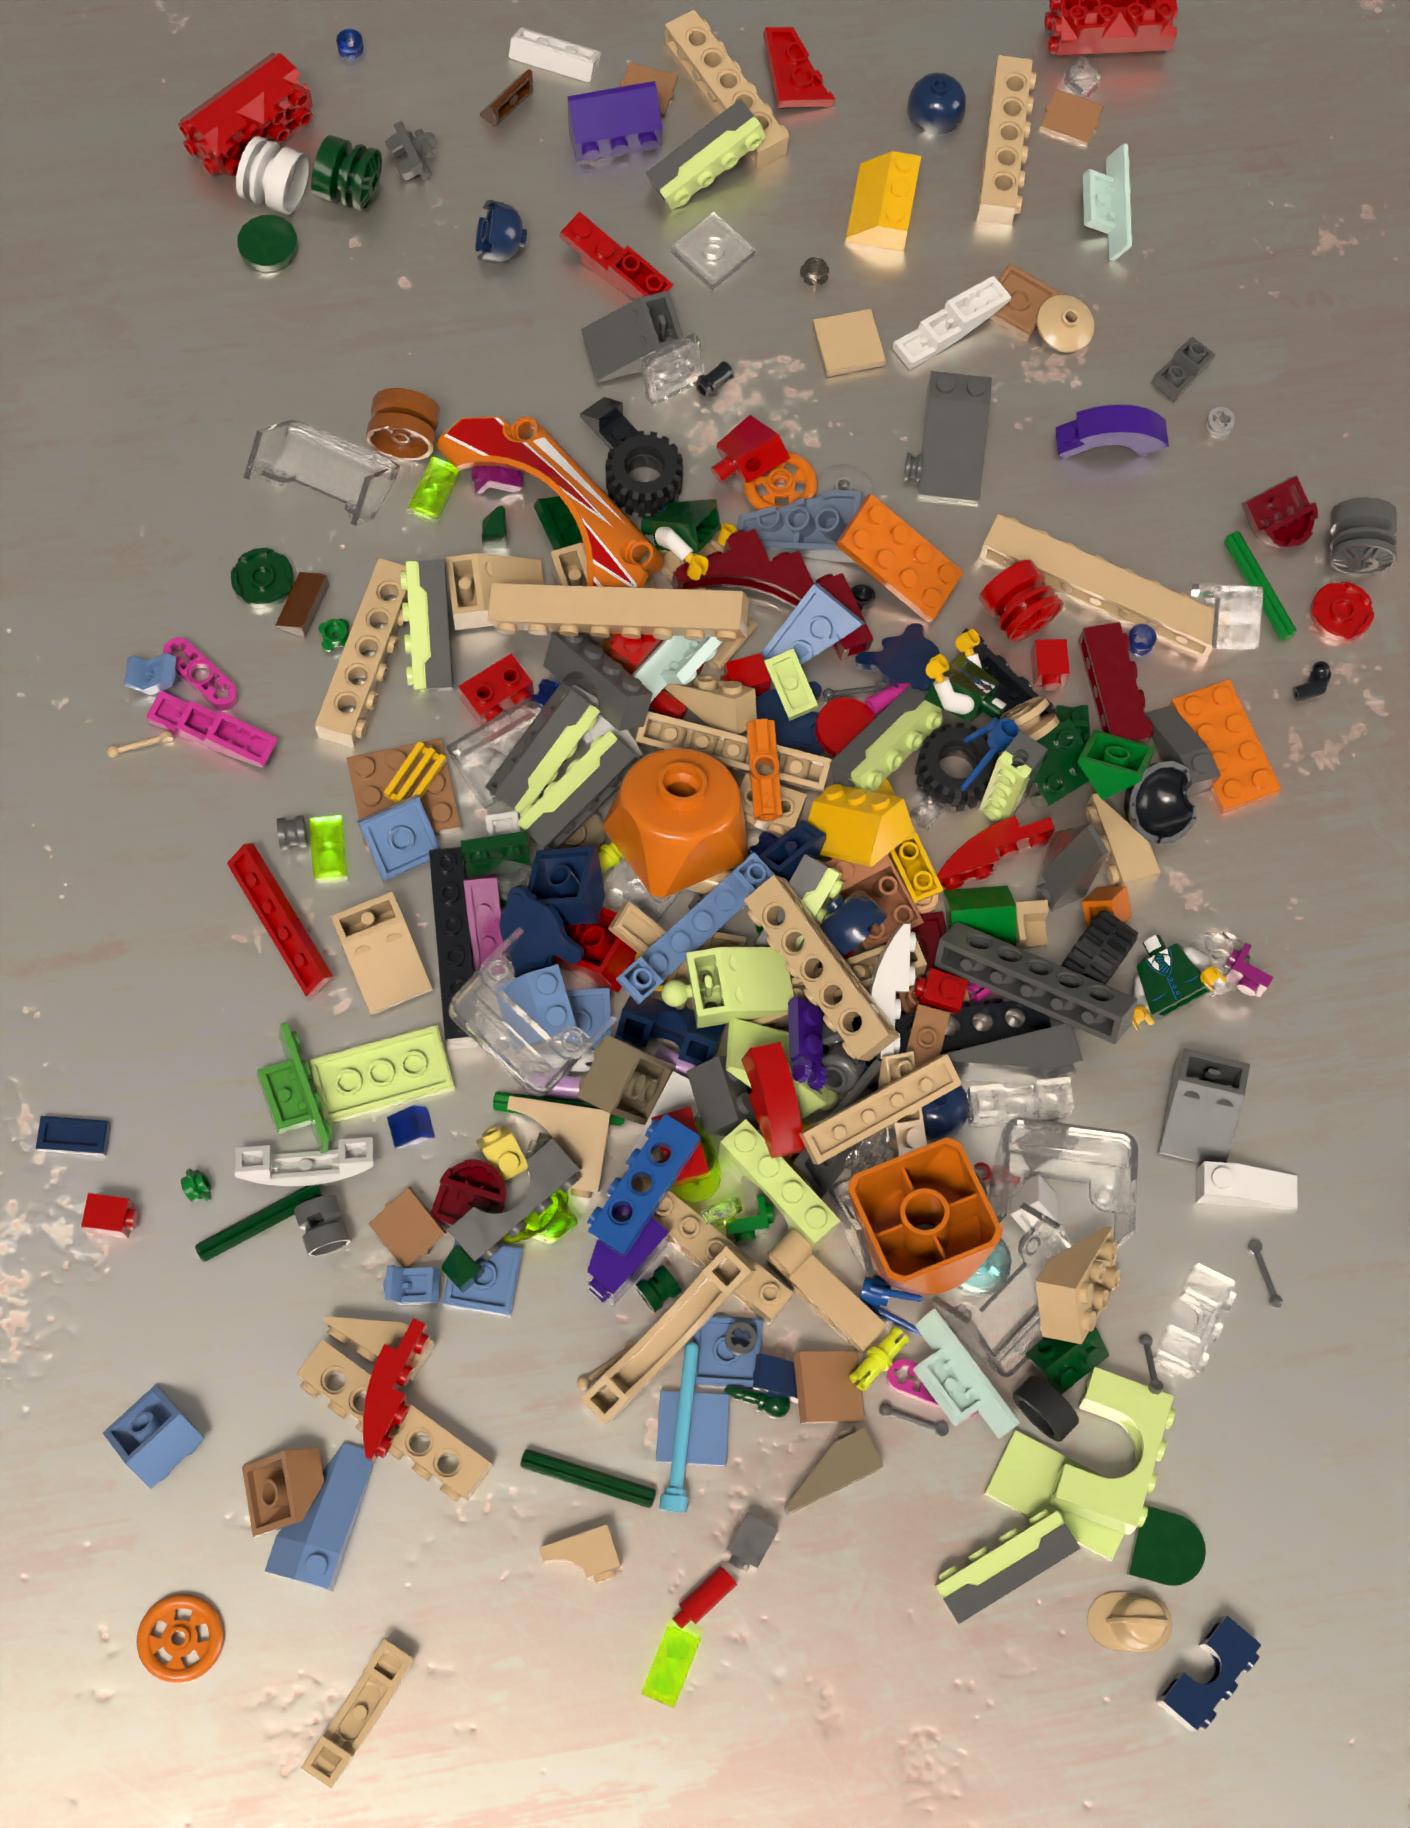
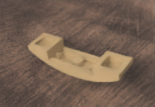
(358, 1714)

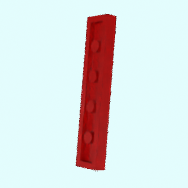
(279, 919)

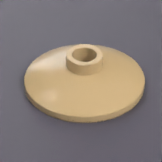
(1058, 331)

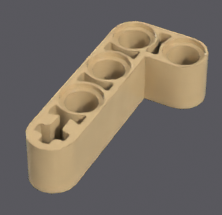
(798, 1267)

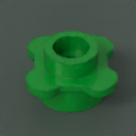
(330, 627)
(196, 1185)

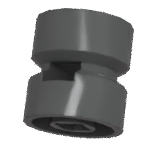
(323, 1237)

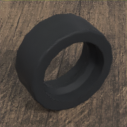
(1046, 1408)

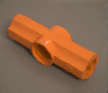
(763, 751)

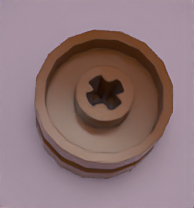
(403, 424)

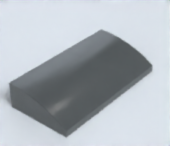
(823, 1175)

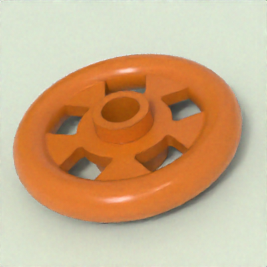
(804, 474)
(207, 1651)

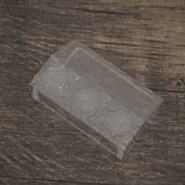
(485, 748)

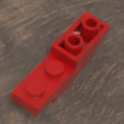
(611, 262)
(981, 853)
(383, 1402)

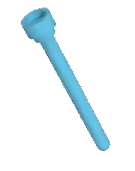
(674, 1497)

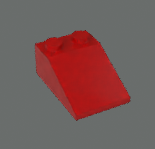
(604, 952)

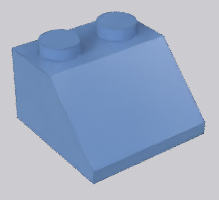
(543, 998)
(153, 1436)

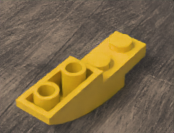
(912, 862)

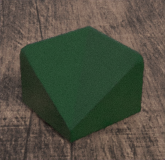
(494, 529)
(461, 1269)

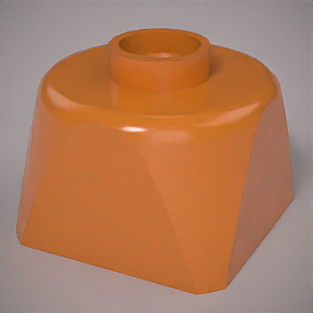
(678, 820)
(929, 1188)

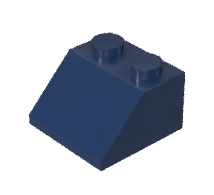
(569, 882)

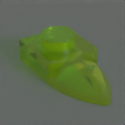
(722, 1212)

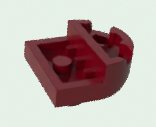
(1282, 514)
(469, 1186)

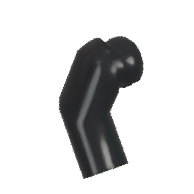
(1317, 682)

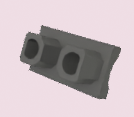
(403, 142)

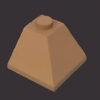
(282, 1488)

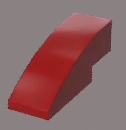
(774, 1099)

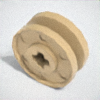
(1028, 719)

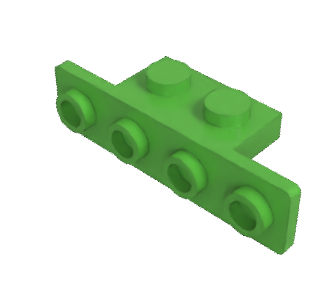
(290, 1095)

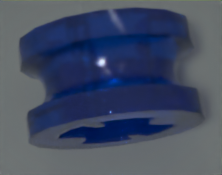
(353, 52)
(1142, 631)

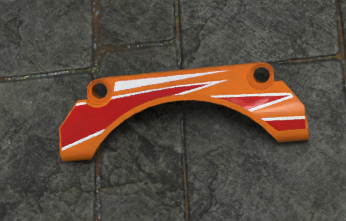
(609, 536)

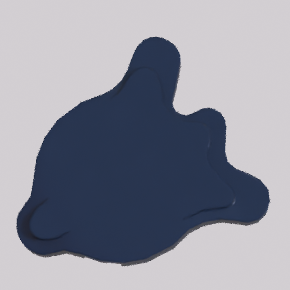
(902, 658)
(793, 734)
(542, 935)

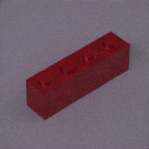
(1114, 682)

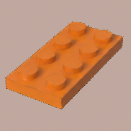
(899, 558)
(1226, 730)

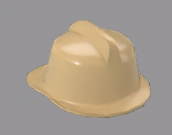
(1129, 1622)

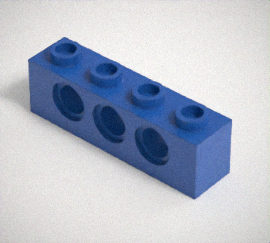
(623, 1235)

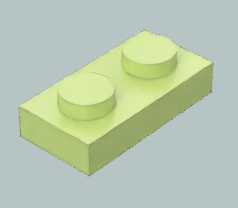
(791, 684)

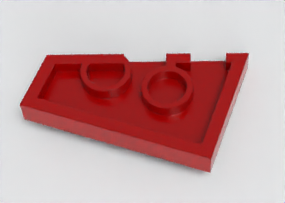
(792, 73)

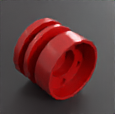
(1020, 601)

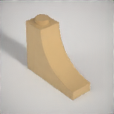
(578, 1130)

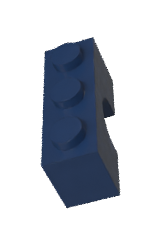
(658, 1020)
(1231, 1652)

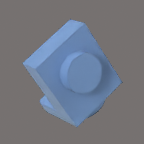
(152, 674)
(412, 1285)

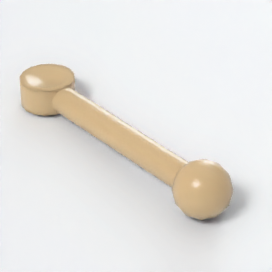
(113, 751)
(584, 1382)

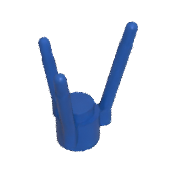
(999, 738)
(877, 1292)

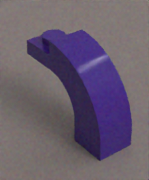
(1113, 425)

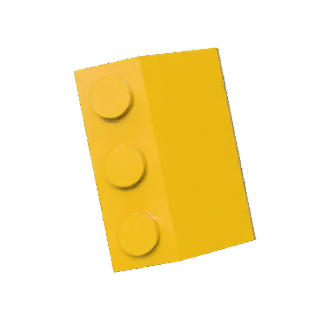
(884, 201)
(859, 823)

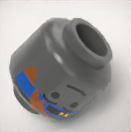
(842, 1070)

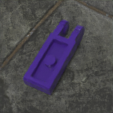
(806, 1043)

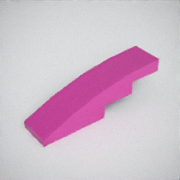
(211, 729)

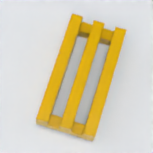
(429, 754)

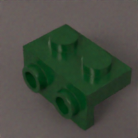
(558, 522)
(1067, 1362)

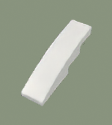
(952, 323)

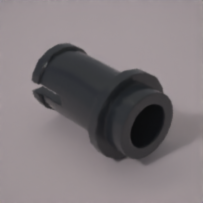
(708, 384)

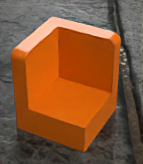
(1110, 898)

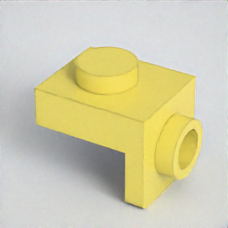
(502, 1151)

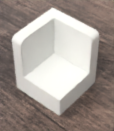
(1037, 1195)

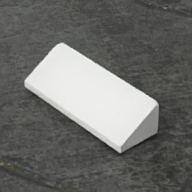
(554, 54)

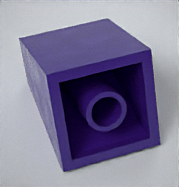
(613, 1275)

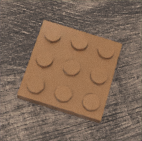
(375, 770)

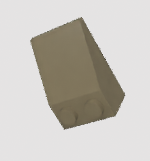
(624, 1080)

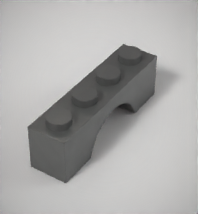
(620, 695)
(482, 1230)

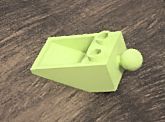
(739, 983)
(746, 1035)

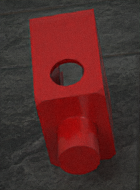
(749, 451)

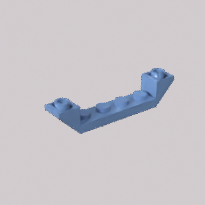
(693, 929)

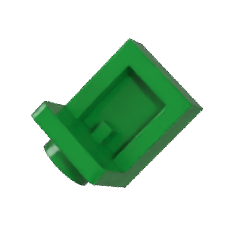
(746, 1229)

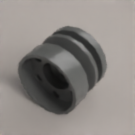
(1363, 536)

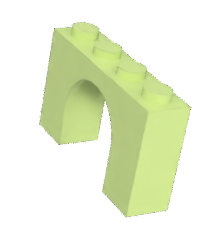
(747, 1156)
(1144, 1416)

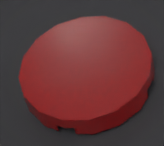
(1342, 611)
(841, 723)

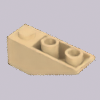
(718, 702)
(1130, 854)
(909, 1129)
(372, 1335)

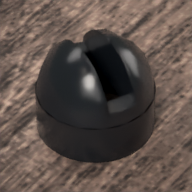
(864, 596)

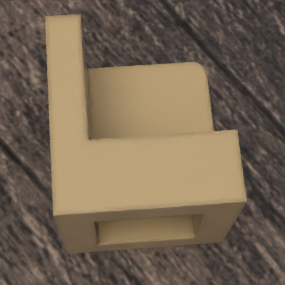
(1031, 924)

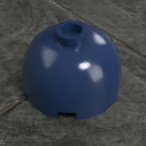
(937, 103)
(499, 233)
(851, 920)
(945, 1115)

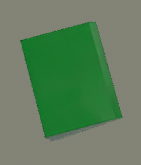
(1114, 762)
(983, 909)

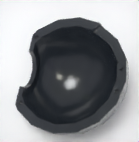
(1160, 804)

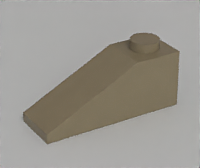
(842, 1465)

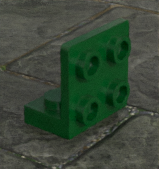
(1060, 768)
(486, 853)

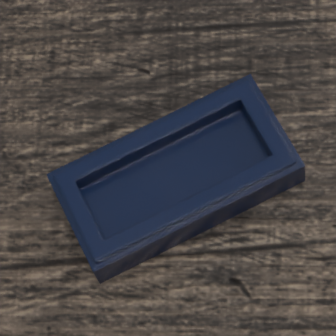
(73, 1135)

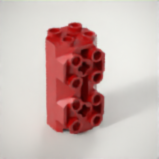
(1110, 26)
(258, 103)

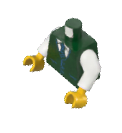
(686, 530)
(963, 684)
(1171, 979)

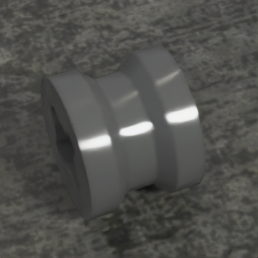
(292, 832)

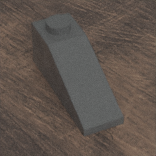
(1181, 744)

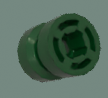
(658, 1288)

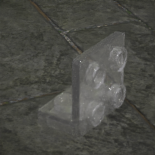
(1235, 614)

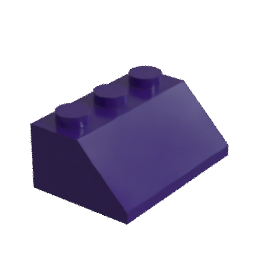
(614, 121)

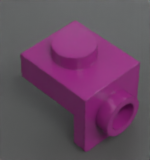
(496, 477)
(1246, 977)

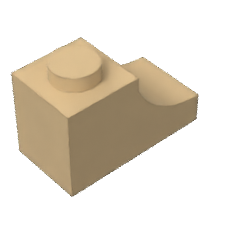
(589, 1551)

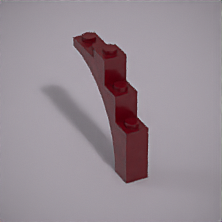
(784, 578)

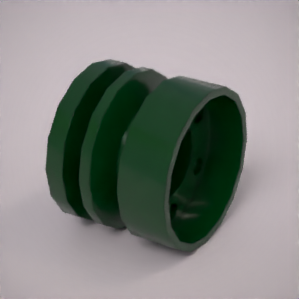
(346, 173)

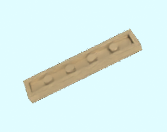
(880, 1109)

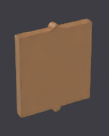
(664, 82)
(1071, 117)
(407, 1228)

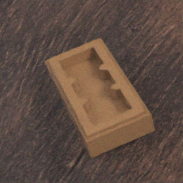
(927, 1034)

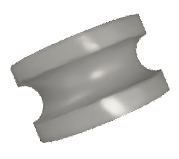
(1226, 416)

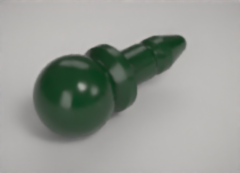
(773, 1407)

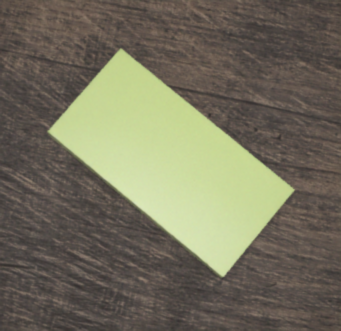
(381, 1074)
(1026, 1482)

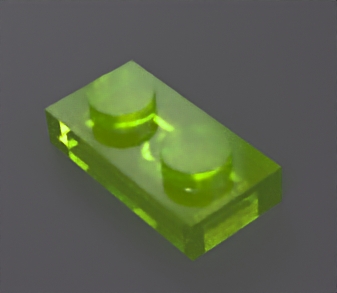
(434, 490)
(327, 849)
(671, 1666)

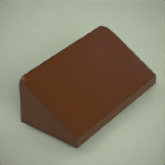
(508, 99)
(302, 603)

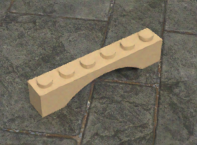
(669, 1335)

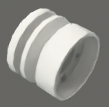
(272, 175)

